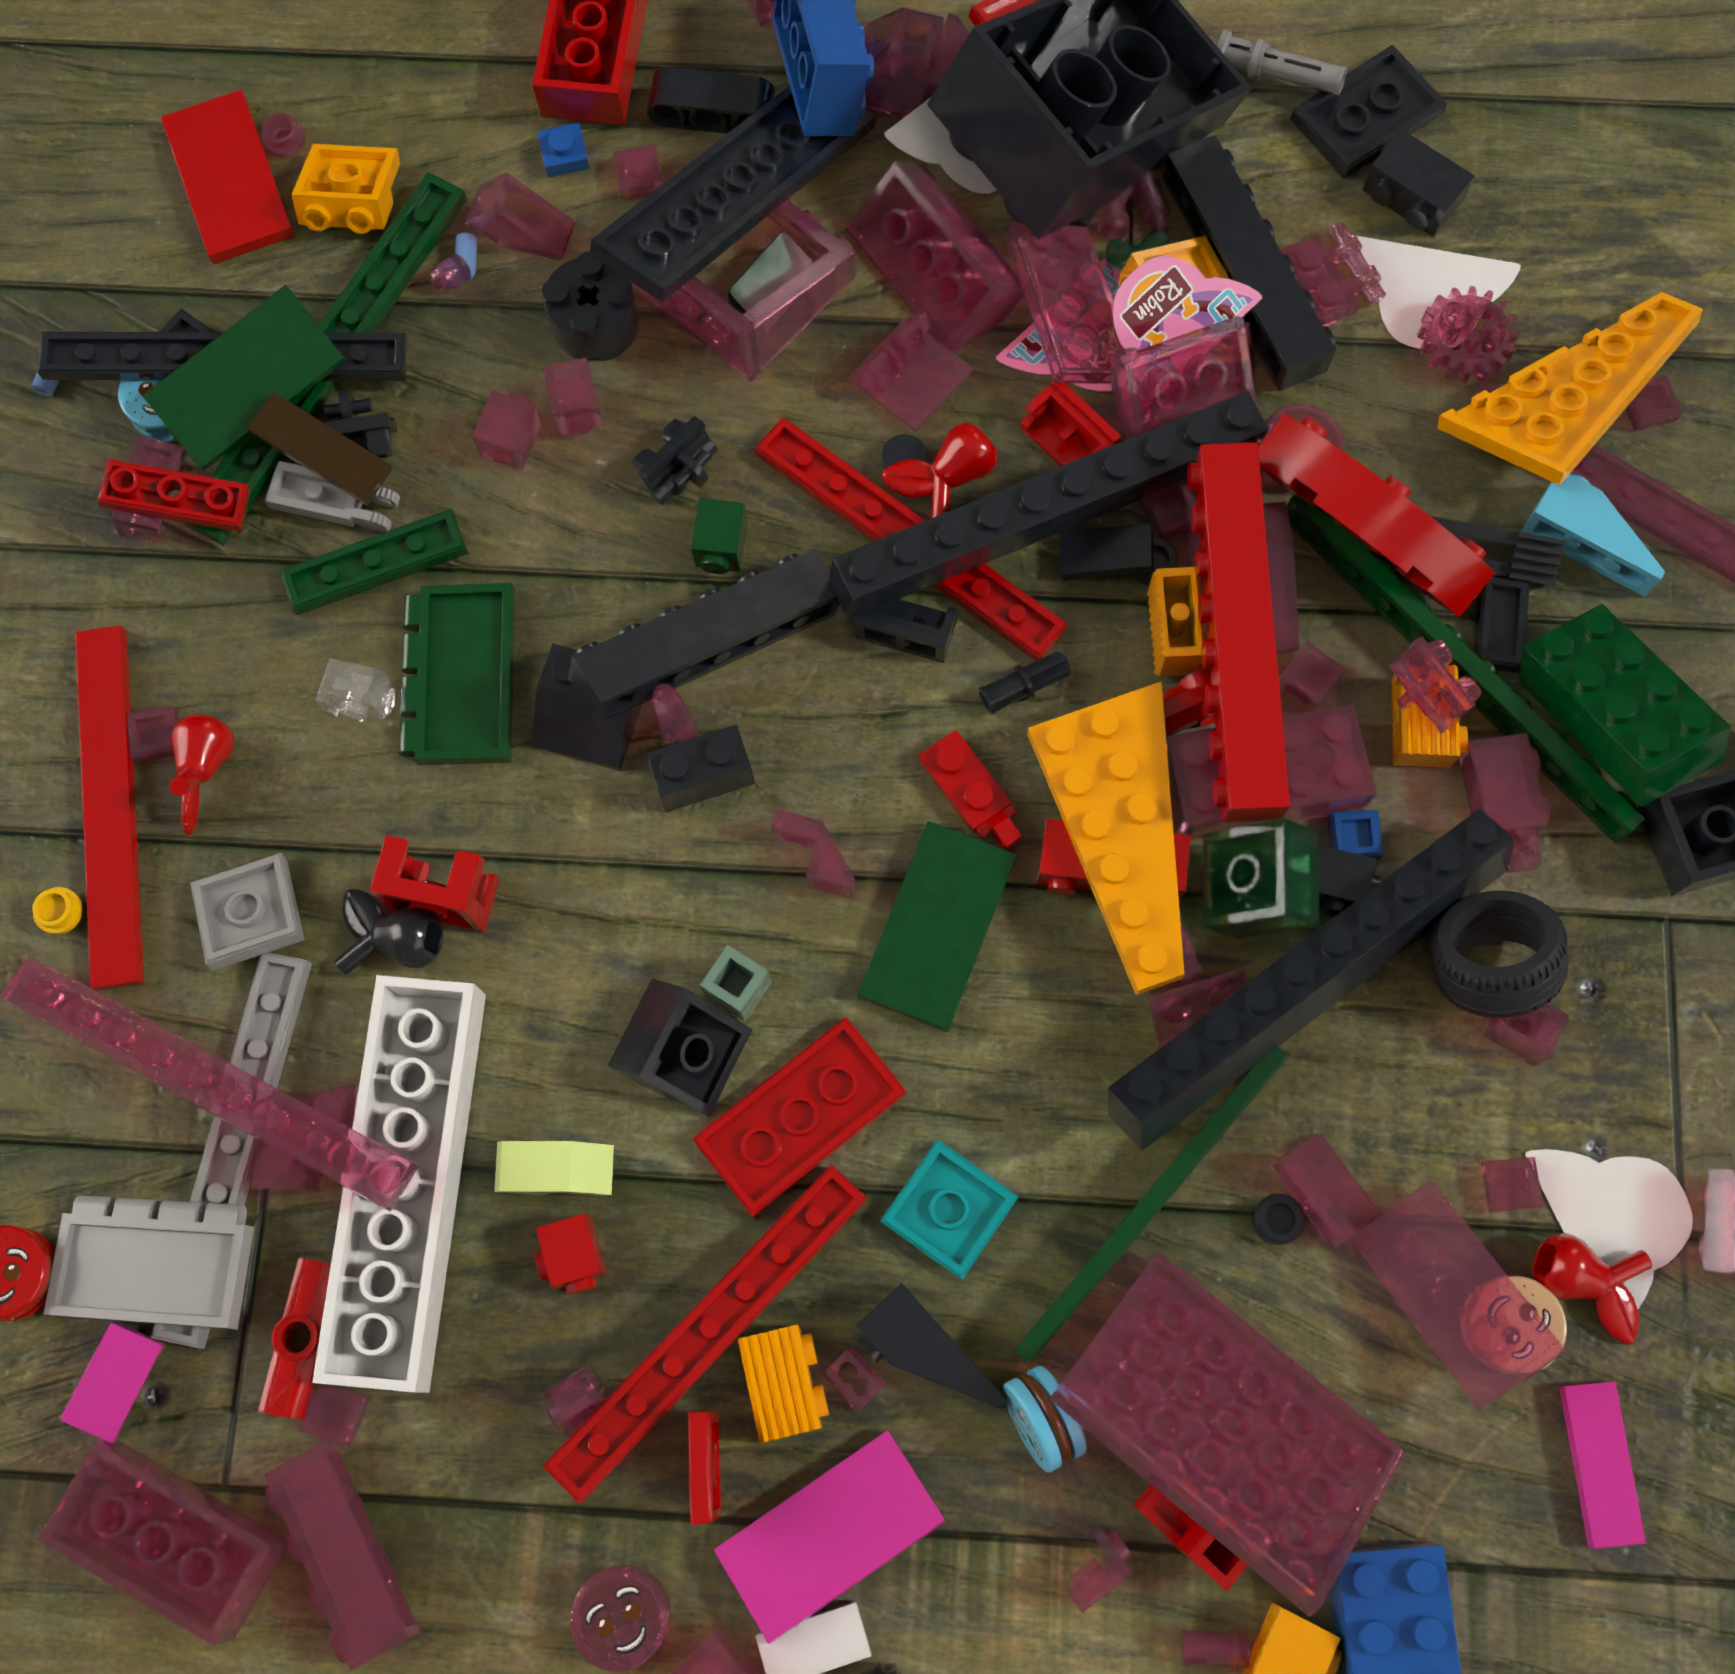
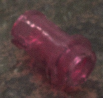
(1216, 1649)

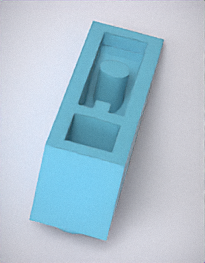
(1594, 533)

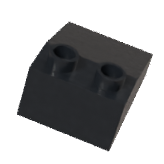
(1082, 101)

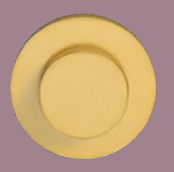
(57, 910)

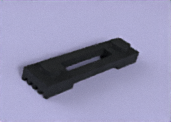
(1531, 558)

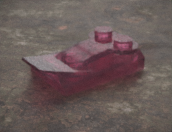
(1182, 375)

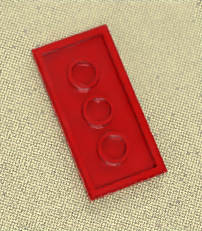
(227, 177)
(799, 1116)

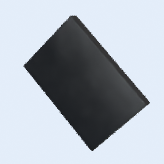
(1369, 111)

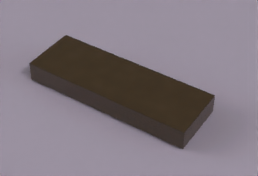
(320, 448)

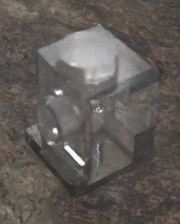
(355, 691)

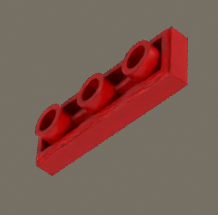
(200, 502)

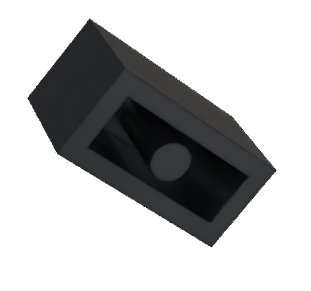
(1417, 183)
(701, 768)

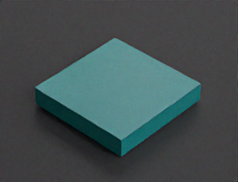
(949, 1209)

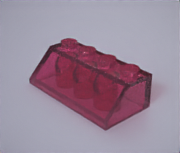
(935, 256)

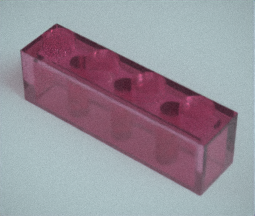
(340, 1555)

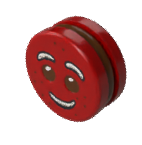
(24, 1272)

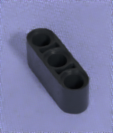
(705, 99)

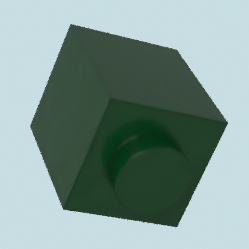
(719, 535)

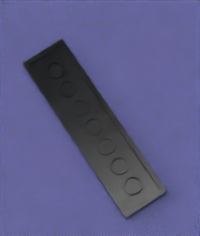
(719, 197)

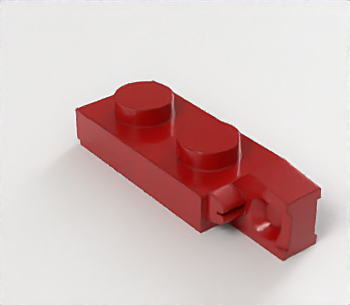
(971, 789)

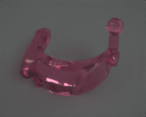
(672, 714)

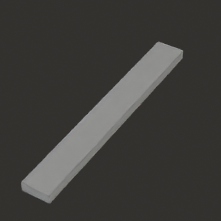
(260, 1051)

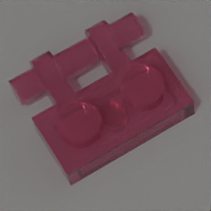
(1319, 275)

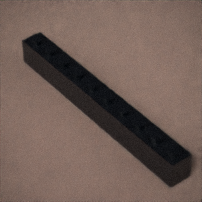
(1036, 507)
(1307, 980)

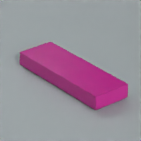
(1602, 1465)

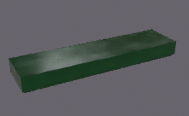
(373, 562)

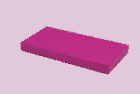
(828, 1537)

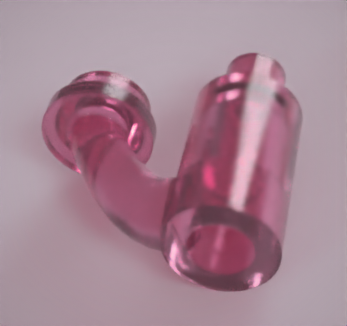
(1150, 205)

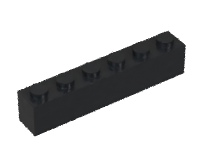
(1224, 210)
(702, 635)

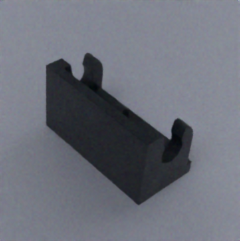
(909, 628)

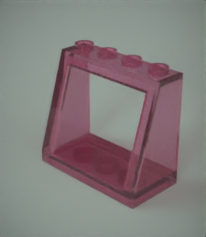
(761, 333)

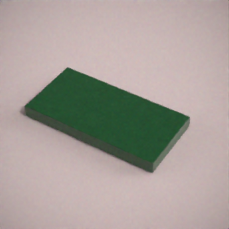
(229, 380)
(937, 926)

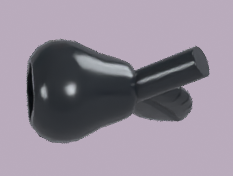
(406, 936)

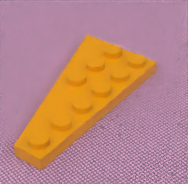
(1571, 397)

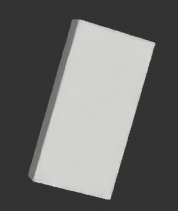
(818, 1643)

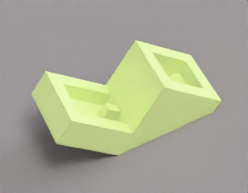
(554, 1168)

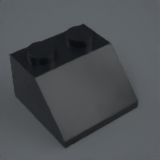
(565, 724)
(680, 1046)

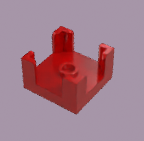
(404, 882)

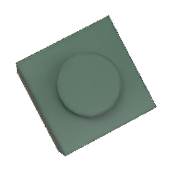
(736, 983)

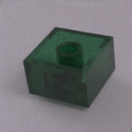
(1261, 879)

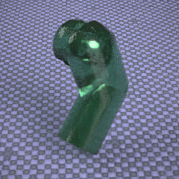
(1119, 252)

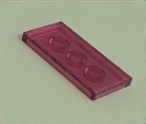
(1457, 1295)

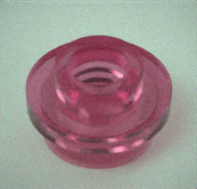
(283, 125)

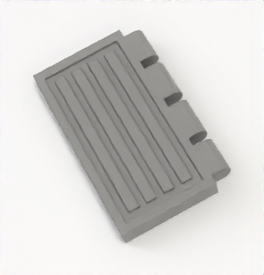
(151, 1262)

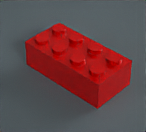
(588, 59)

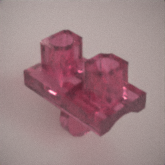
(1431, 685)

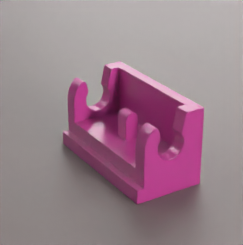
(112, 1382)

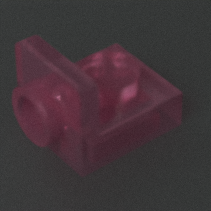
(1095, 1579)

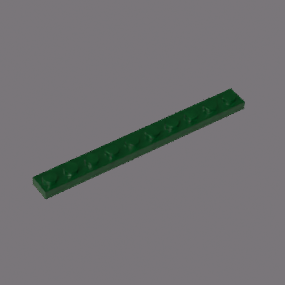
(356, 310)
(1505, 708)

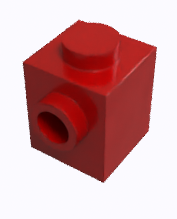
(570, 1254)

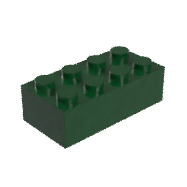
(1623, 704)

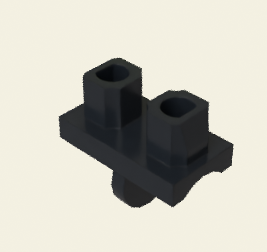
(373, 429)
(678, 461)

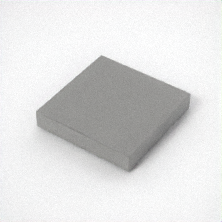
(246, 911)

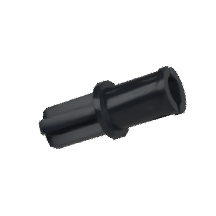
(1024, 682)

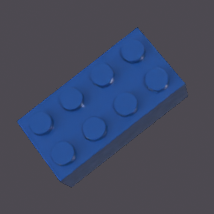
(824, 63)
(1395, 1611)

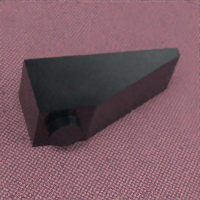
(917, 1344)

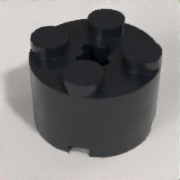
(591, 309)

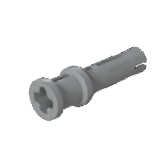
(1260, 59)

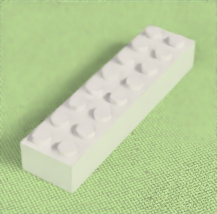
(394, 1264)

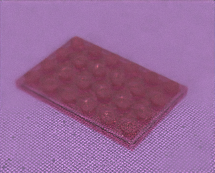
(1231, 1431)

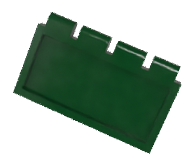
(462, 672)

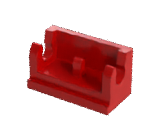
(1066, 425)

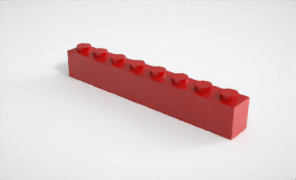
(1240, 634)

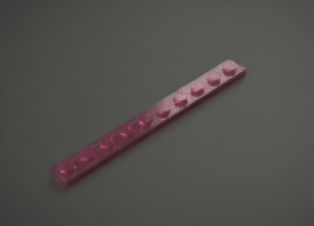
(212, 1084)

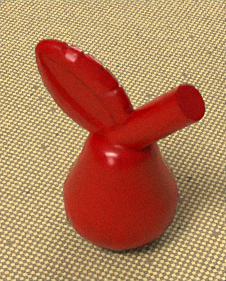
(962, 458)
(199, 749)
(1575, 1272)

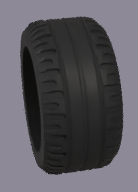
(1506, 989)

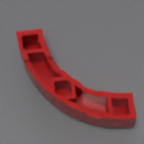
(1375, 513)

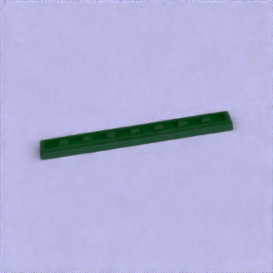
(1148, 1206)

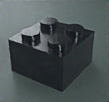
(1694, 833)

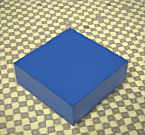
(1356, 832)

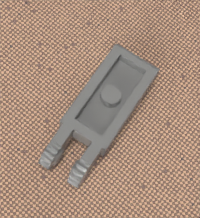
(306, 494)

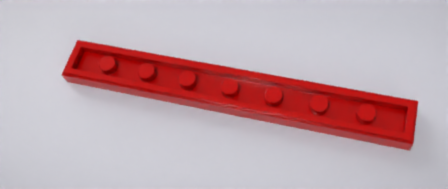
(879, 514)
(109, 810)
(703, 1335)

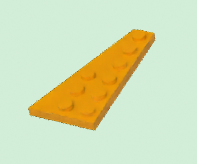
(1116, 804)

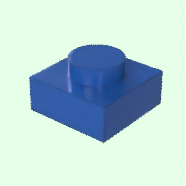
(563, 149)

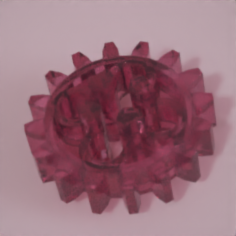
(1494, 335)

